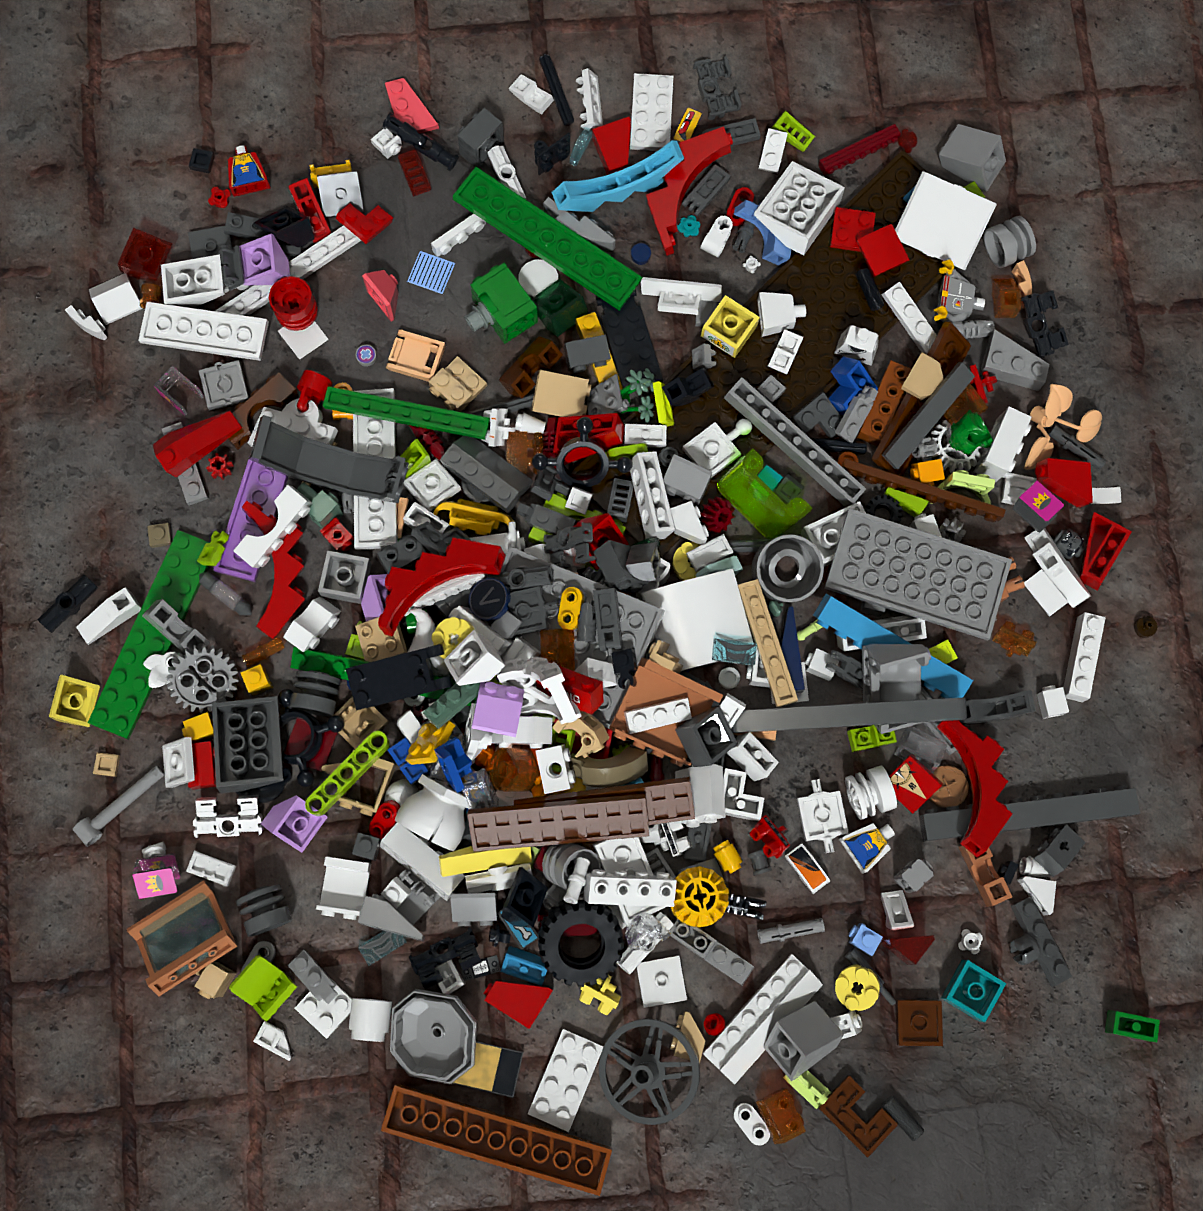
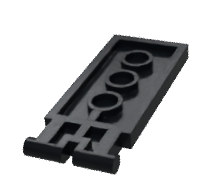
(629, 340)

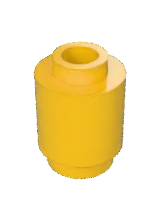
(727, 856)

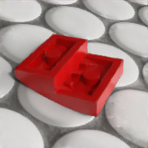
(882, 250)

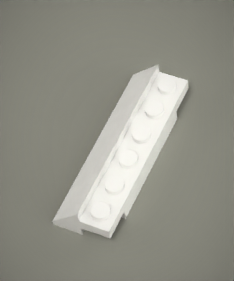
(749, 1029)

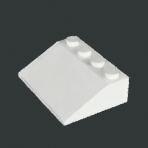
(799, 206)

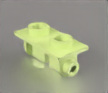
(810, 1088)

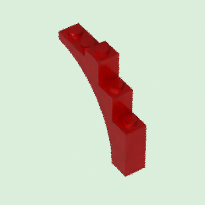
(407, 586)
(284, 599)
(986, 783)

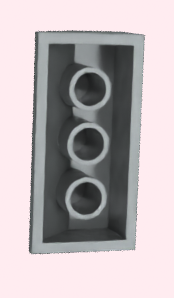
(486, 472)

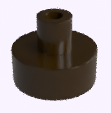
(1145, 627)

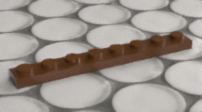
(932, 494)

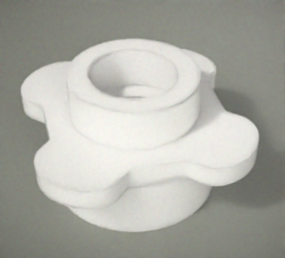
(976, 941)

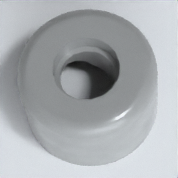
(808, 562)

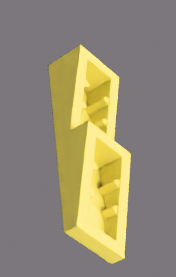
(467, 861)

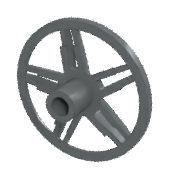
(649, 1072)

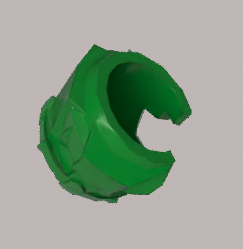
(970, 433)

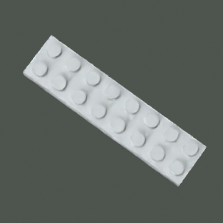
(374, 519)

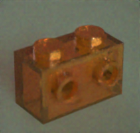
(781, 1116)

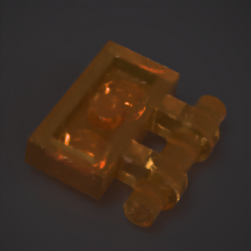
(517, 450)

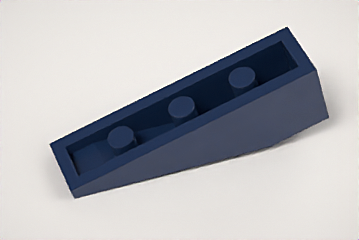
(790, 650)

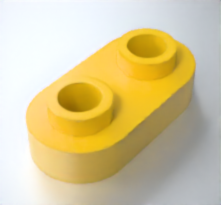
(570, 608)

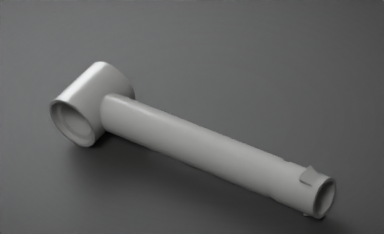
(89, 830)

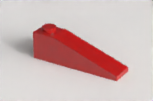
(189, 444)

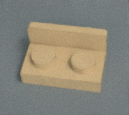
(658, 655)

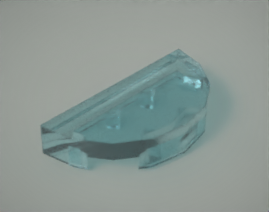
(580, 146)

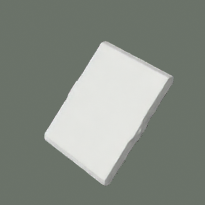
(944, 220)

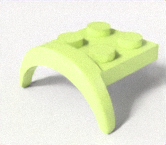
(977, 484)

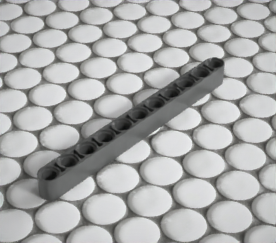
(851, 715)

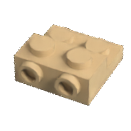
(456, 385)

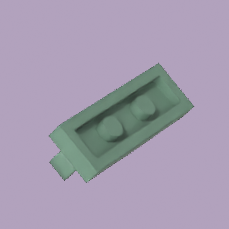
(451, 703)

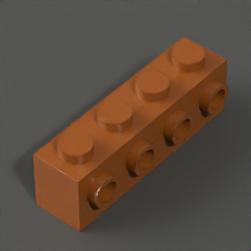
(885, 404)

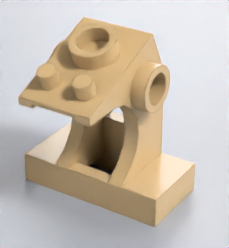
(586, 727)

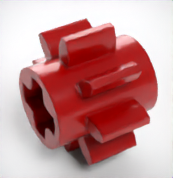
(214, 465)

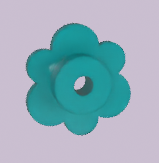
(692, 230)

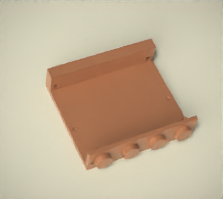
(655, 686)

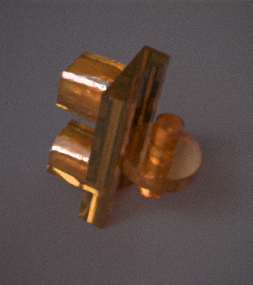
(1013, 641)

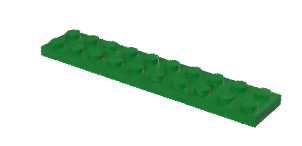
(547, 238)
(128, 682)

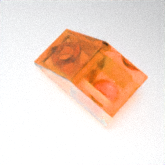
(1006, 298)

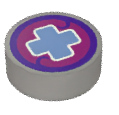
(366, 355)

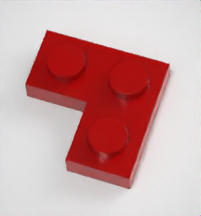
(364, 226)

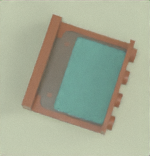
(182, 937)

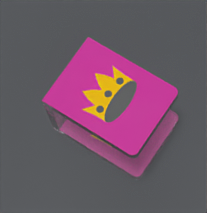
(174, 375)
(156, 875)

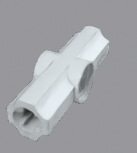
(503, 166)
(494, 879)
(631, 958)

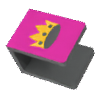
(1038, 506)

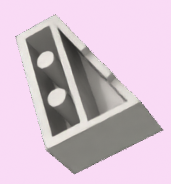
(1013, 363)

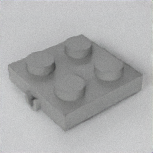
(224, 385)

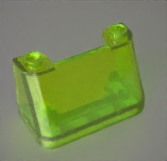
(757, 500)

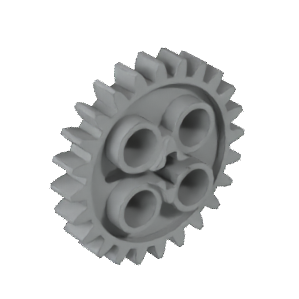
(217, 666)

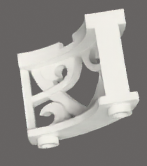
(538, 702)

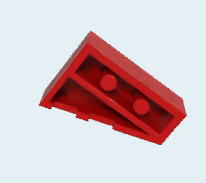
(606, 430)
(1102, 548)

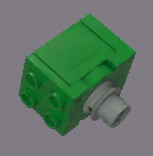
(501, 304)

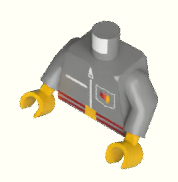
(955, 296)

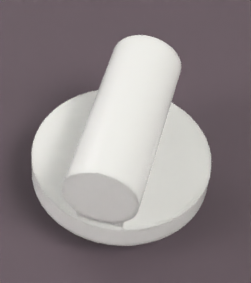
(154, 850)

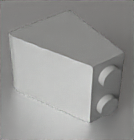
(973, 155)
(802, 1039)

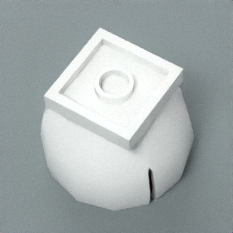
(435, 813)

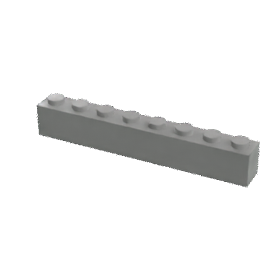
(794, 443)

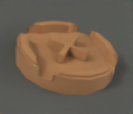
(954, 787)

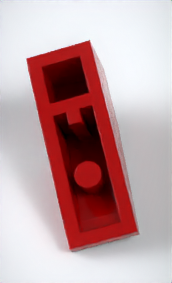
(308, 206)

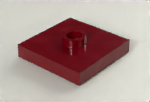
(300, 740)

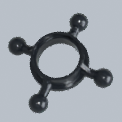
(584, 426)
(334, 724)

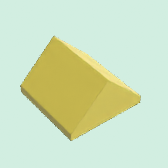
(74, 701)

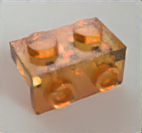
(558, 647)

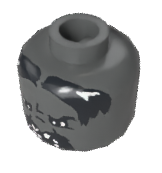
(1069, 543)

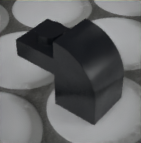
(687, 390)

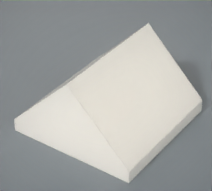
(115, 298)

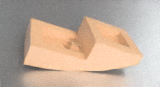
(1023, 279)

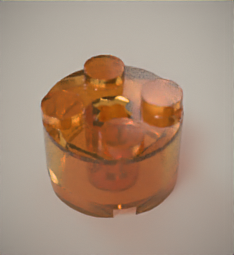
(514, 769)

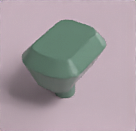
(775, 608)

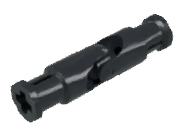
(410, 135)

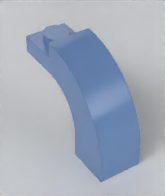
(774, 249)

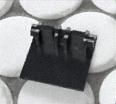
(548, 156)

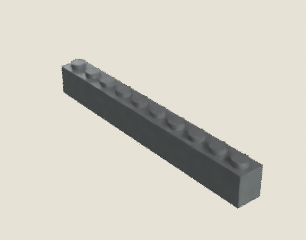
(1037, 812)

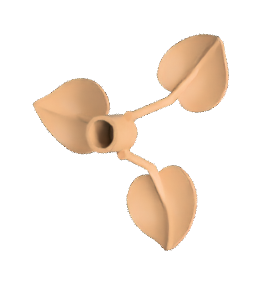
(1058, 402)

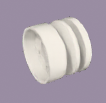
(874, 791)

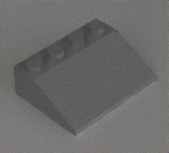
(247, 744)

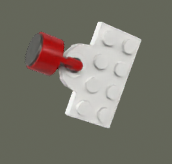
(303, 413)

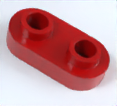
(744, 193)
(383, 820)

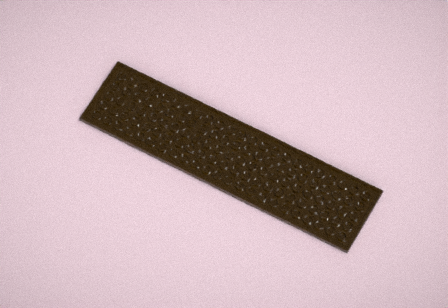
(833, 301)

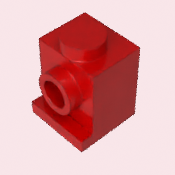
(346, 540)

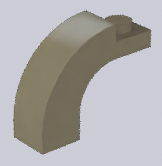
(610, 771)

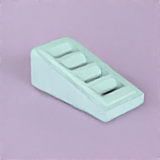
(722, 565)

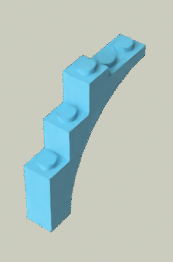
(616, 187)

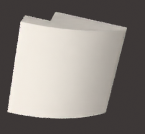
(698, 614)

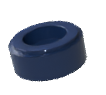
(640, 253)

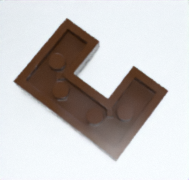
(863, 1135)

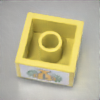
(730, 326)

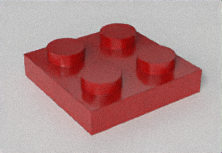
(850, 226)

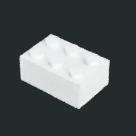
(1006, 443)

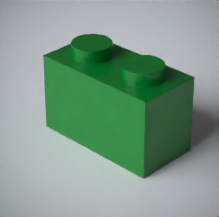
(1132, 1026)

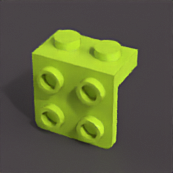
(263, 986)

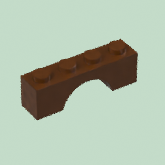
(275, 392)

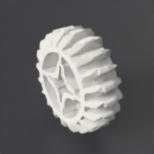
(961, 460)

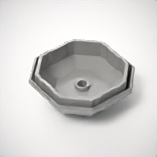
(419, 1045)

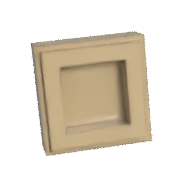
(106, 764)

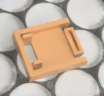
(413, 354)

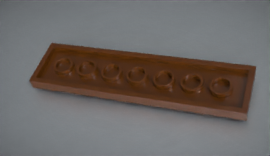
(948, 350)

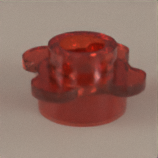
(907, 140)

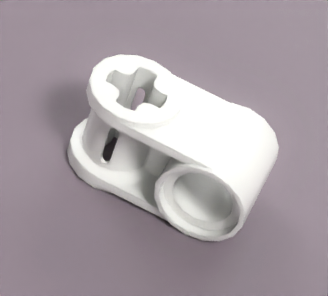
(716, 238)

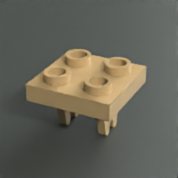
(376, 644)
(359, 723)

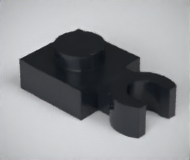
(624, 664)

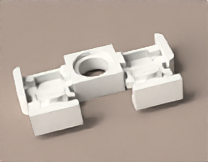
(246, 823)

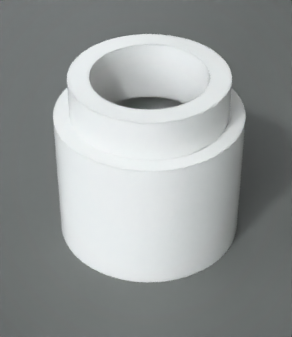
(369, 1019)

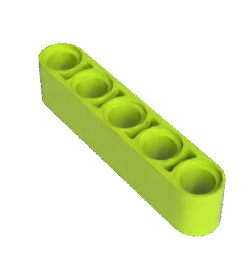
(337, 777)

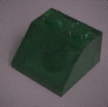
(559, 307)

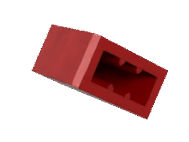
(613, 144)
(1066, 479)
(518, 1000)

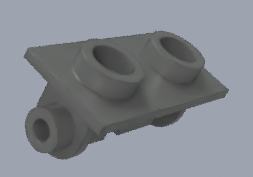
(232, 270)

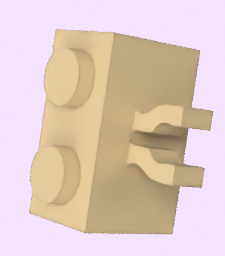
(214, 980)

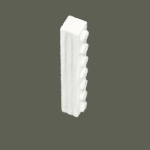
(447, 589)

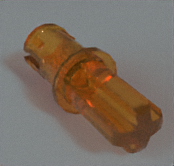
(263, 652)

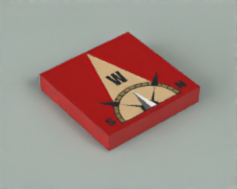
(913, 783)

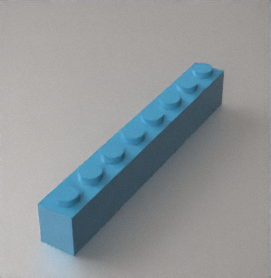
(865, 631)

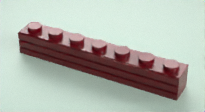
(859, 149)

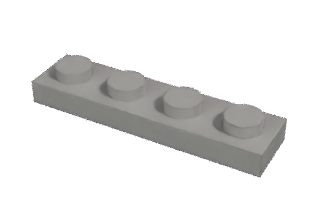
(190, 479)

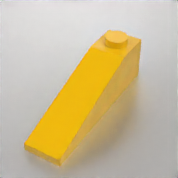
(588, 327)

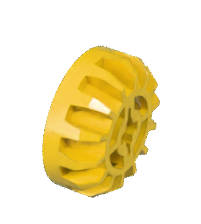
(703, 916)

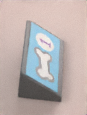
(523, 935)

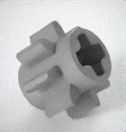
(925, 449)
(952, 530)

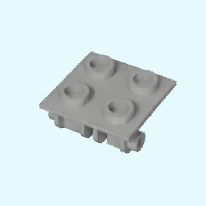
(606, 398)
(418, 901)

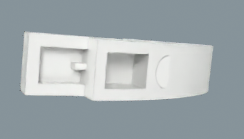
(1057, 568)

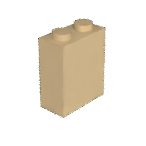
(560, 394)

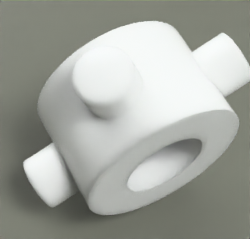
(751, 264)

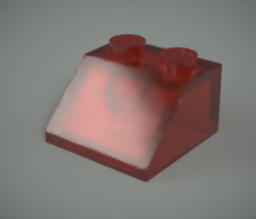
(144, 255)

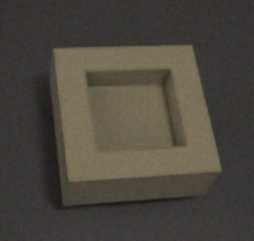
(159, 535)

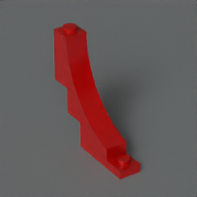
(666, 202)

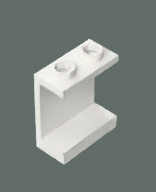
(344, 887)

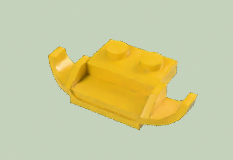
(473, 516)

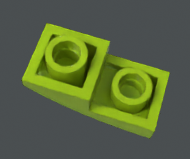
(869, 738)

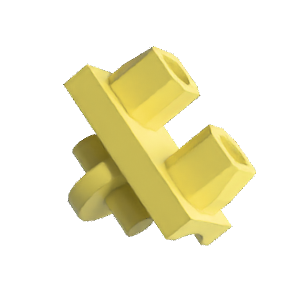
(602, 991)

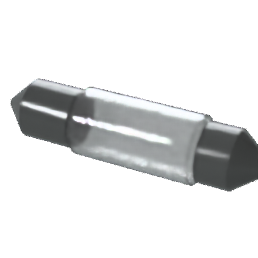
(225, 594)

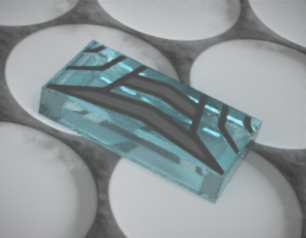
(734, 651)
(380, 946)

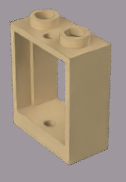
(366, 809)

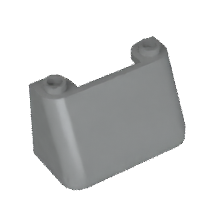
(893, 675)

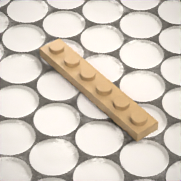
(767, 643)

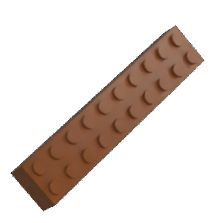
(497, 1139)

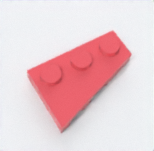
(408, 106)

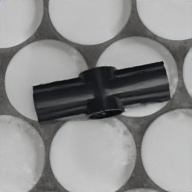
(58, 613)

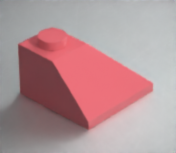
(383, 291)

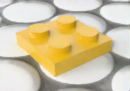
(428, 739)

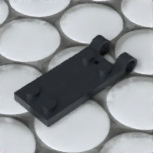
(395, 678)

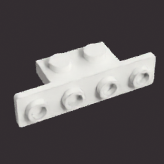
(680, 295)

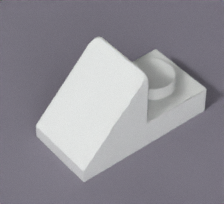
(896, 910)

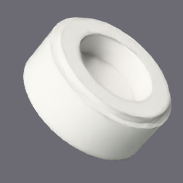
(729, 678)

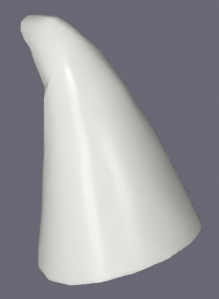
(424, 630)

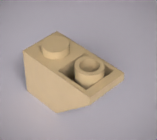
(689, 1028)

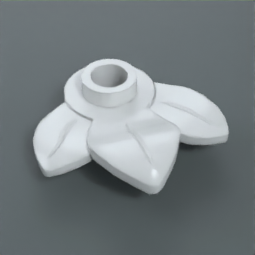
(159, 668)

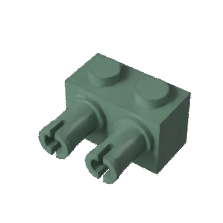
(323, 506)

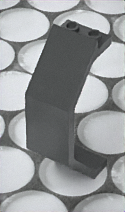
(327, 464)

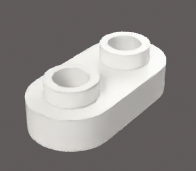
(751, 1124)

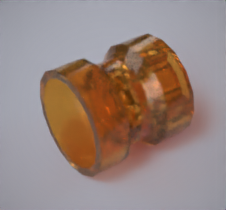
(150, 293)

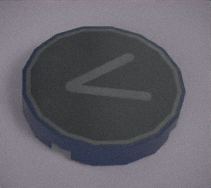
(489, 599)

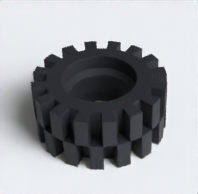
(888, 503)

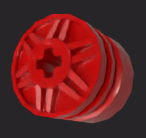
(293, 303)

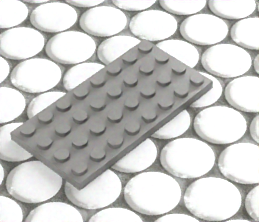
(918, 574)

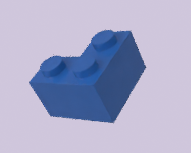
(852, 380)

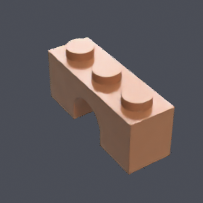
(989, 883)

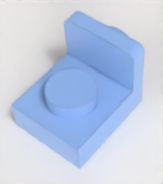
(864, 938)

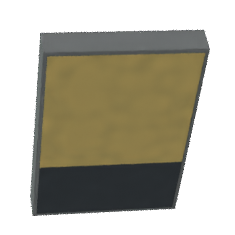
(494, 1070)

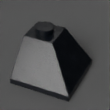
(287, 226)
(524, 900)

